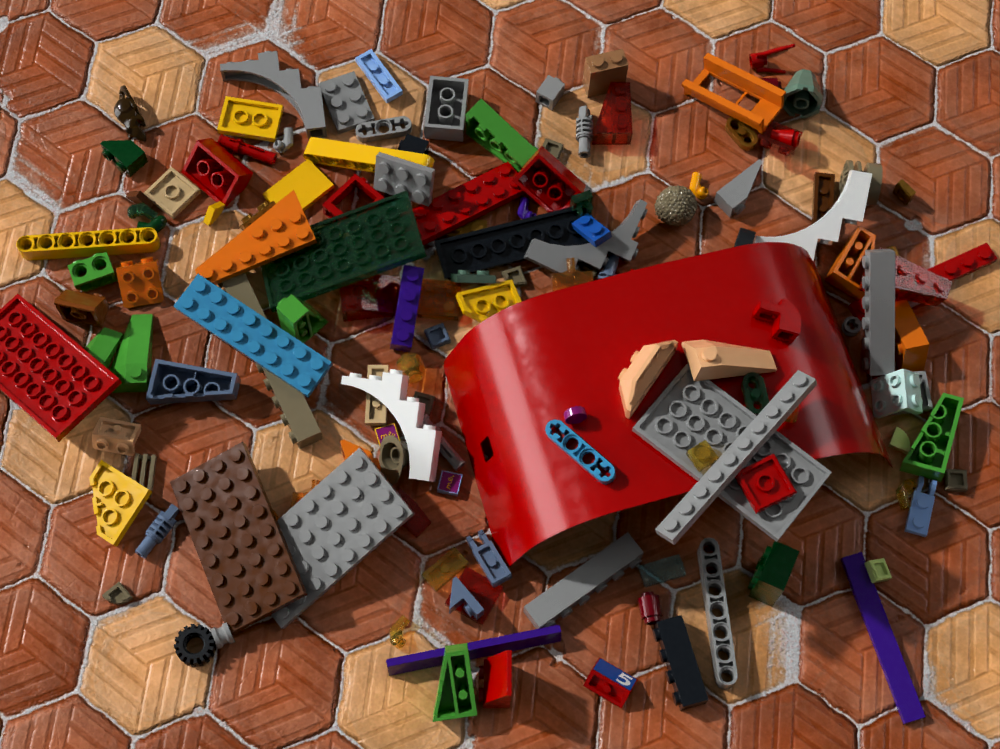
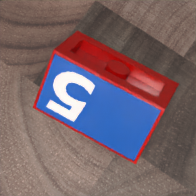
(610, 682)

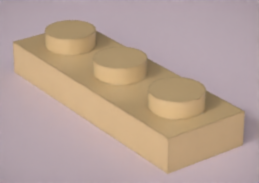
(375, 410)

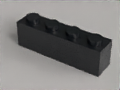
(680, 662)

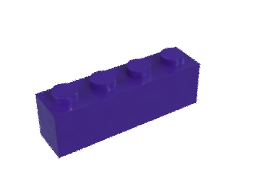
(407, 308)

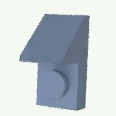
(460, 596)

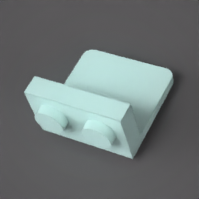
(896, 393)

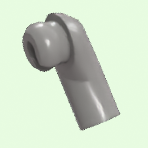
(284, 144)

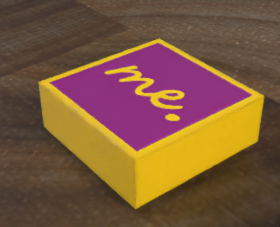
(383, 431)

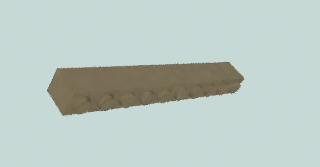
(291, 402)

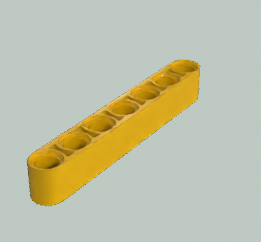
(355, 155)
(80, 239)

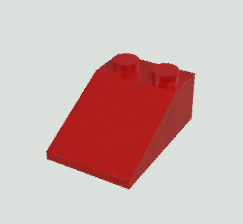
(496, 680)

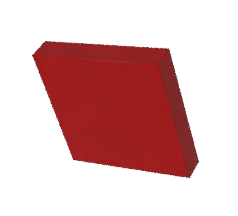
(765, 483)

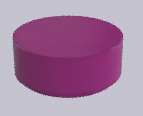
(575, 415)

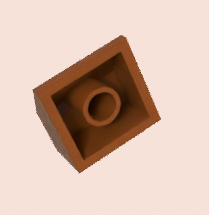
(82, 307)

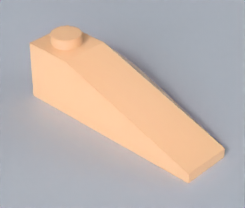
(723, 360)

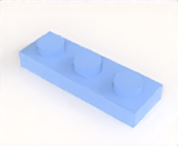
(379, 76)

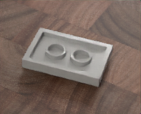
(346, 102)
(398, 175)

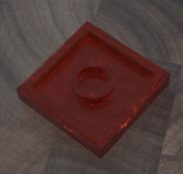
(481, 590)

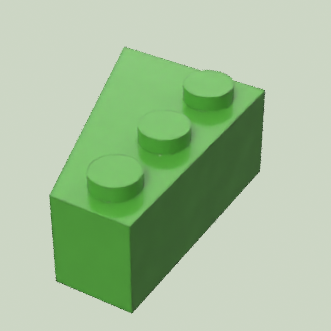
(455, 689)

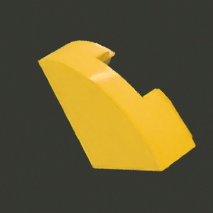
(213, 213)

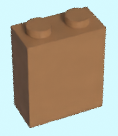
(602, 70)

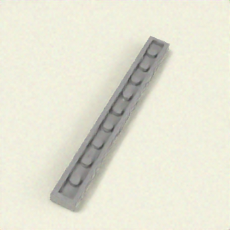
(735, 457)

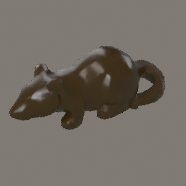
(128, 115)

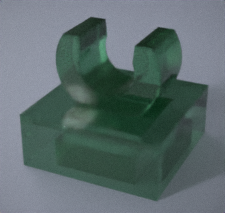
(580, 201)

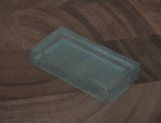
(662, 571)

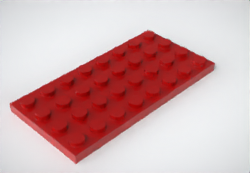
(48, 370)

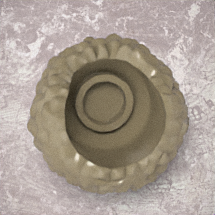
(676, 205)

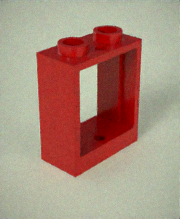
(329, 206)

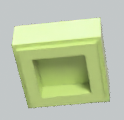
(878, 570)

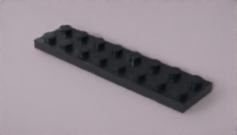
(506, 242)

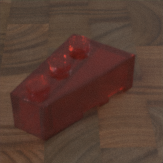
(615, 118)

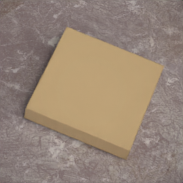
(172, 192)

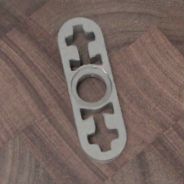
(396, 121)

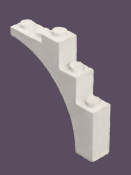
(849, 206)
(421, 443)

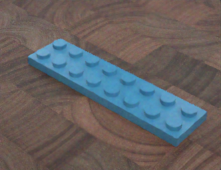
(253, 335)

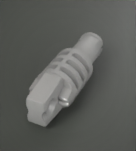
(584, 131)

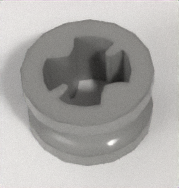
(856, 323)

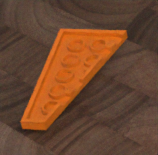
(268, 238)

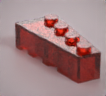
(918, 283)

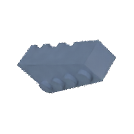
(188, 383)

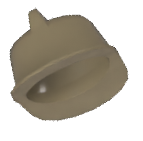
(393, 458)

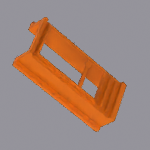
(770, 97)

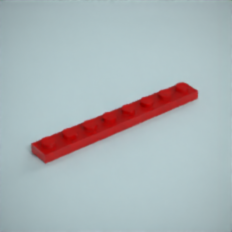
(950, 269)

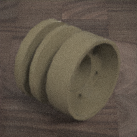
(876, 180)

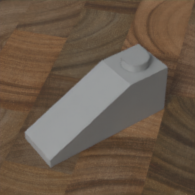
(734, 194)

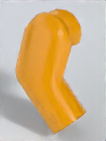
(699, 191)

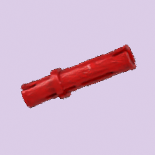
(243, 148)

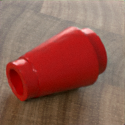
(786, 136)

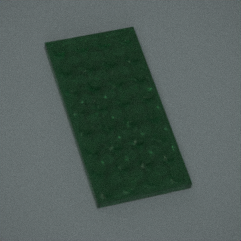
(348, 250)

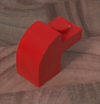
(784, 317)

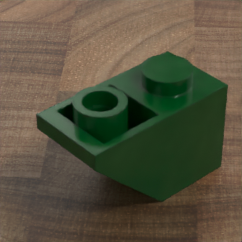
(125, 154)

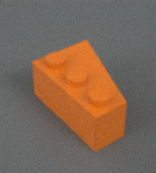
(848, 269)
(910, 340)

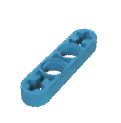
(582, 449)

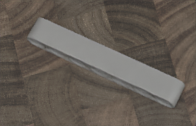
(717, 623)

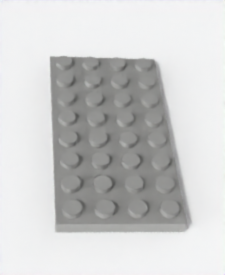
(702, 411)
(339, 527)

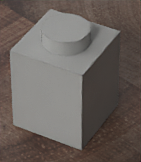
(550, 92)

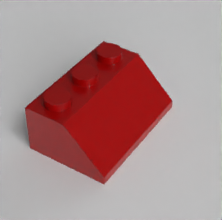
(216, 171)
(548, 181)

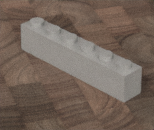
(879, 311)
(583, 582)

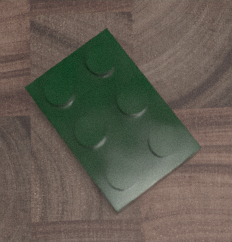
(772, 573)

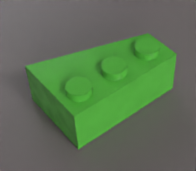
(299, 318)

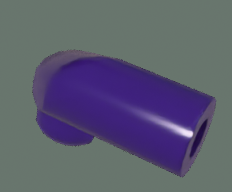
(523, 211)

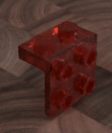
(767, 142)

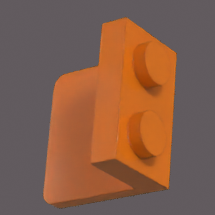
(140, 282)

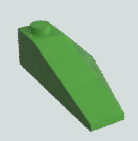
(104, 345)
(134, 355)

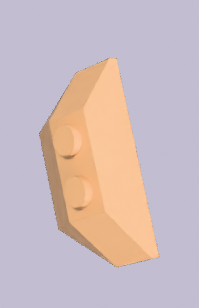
(643, 373)

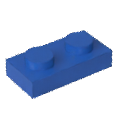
(591, 230)

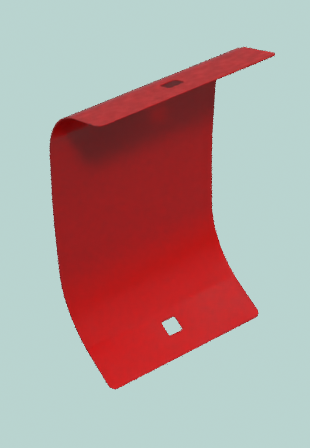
(574, 343)

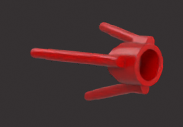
(759, 59)

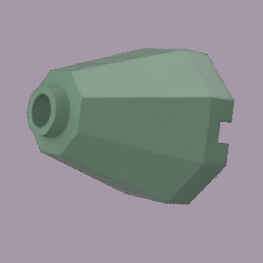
(803, 95)

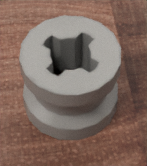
(222, 635)

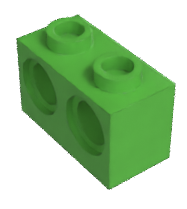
(93, 278)

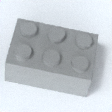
(446, 108)

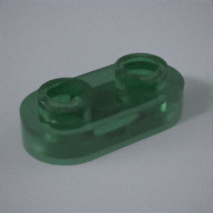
(754, 395)

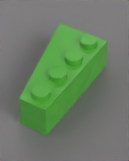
(497, 136)
(933, 445)

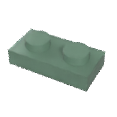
(465, 277)

